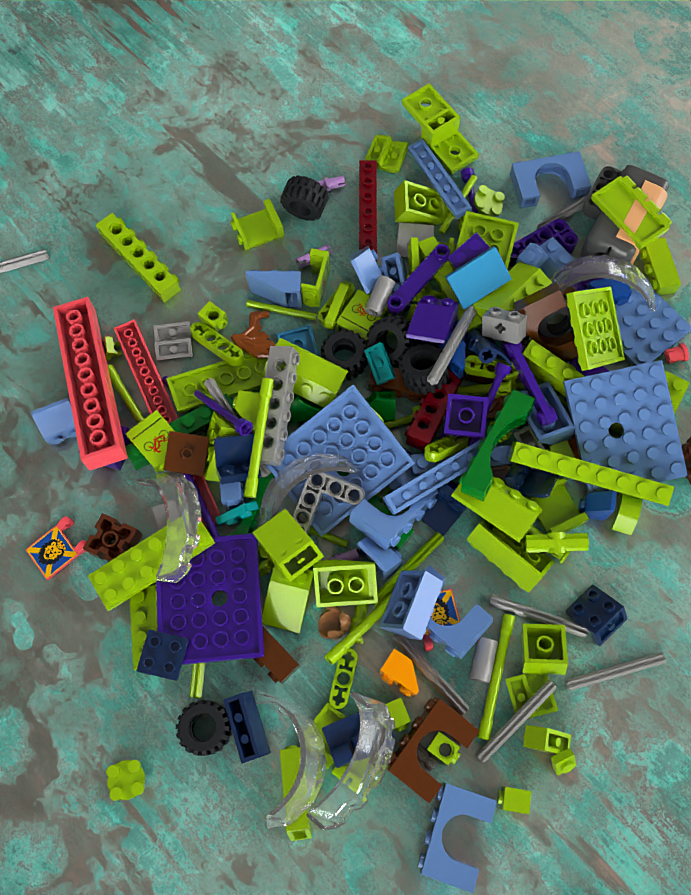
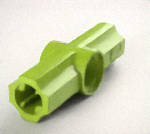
(556, 542)

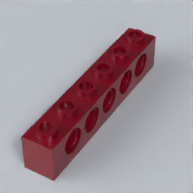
(368, 204)
(419, 437)

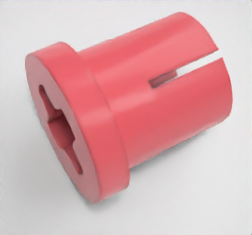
(677, 354)

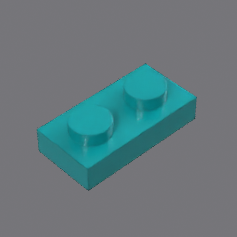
(379, 363)
(243, 511)

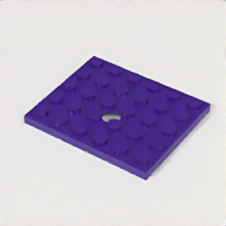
(212, 630)

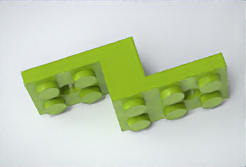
(440, 128)

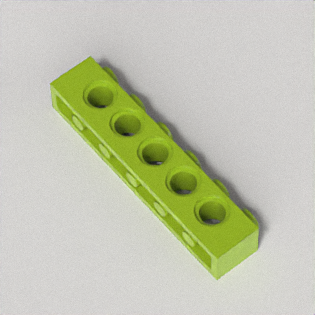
(109, 229)

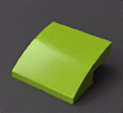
(387, 153)
(524, 686)

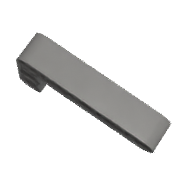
(318, 491)

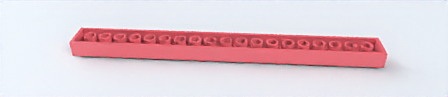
(155, 393)

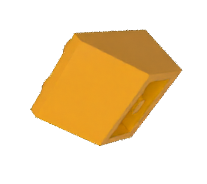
(400, 671)

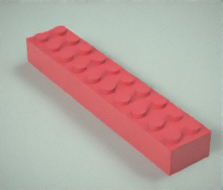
(89, 384)

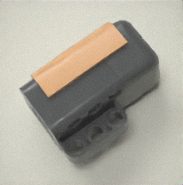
(604, 235)

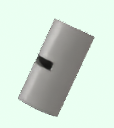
(379, 296)
(483, 660)

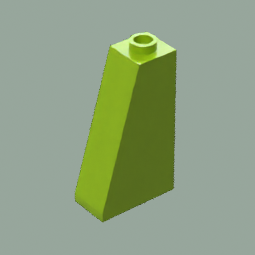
(290, 765)

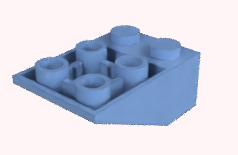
(277, 286)

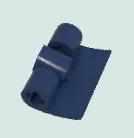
(484, 347)
(343, 738)

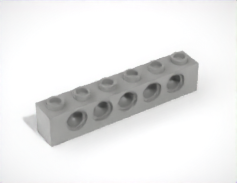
(279, 357)

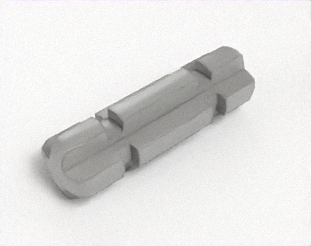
(423, 755)

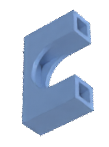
(566, 166)
(387, 529)
(463, 635)
(435, 861)

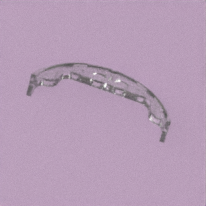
(604, 267)
(295, 473)
(182, 518)
(311, 767)
(365, 768)

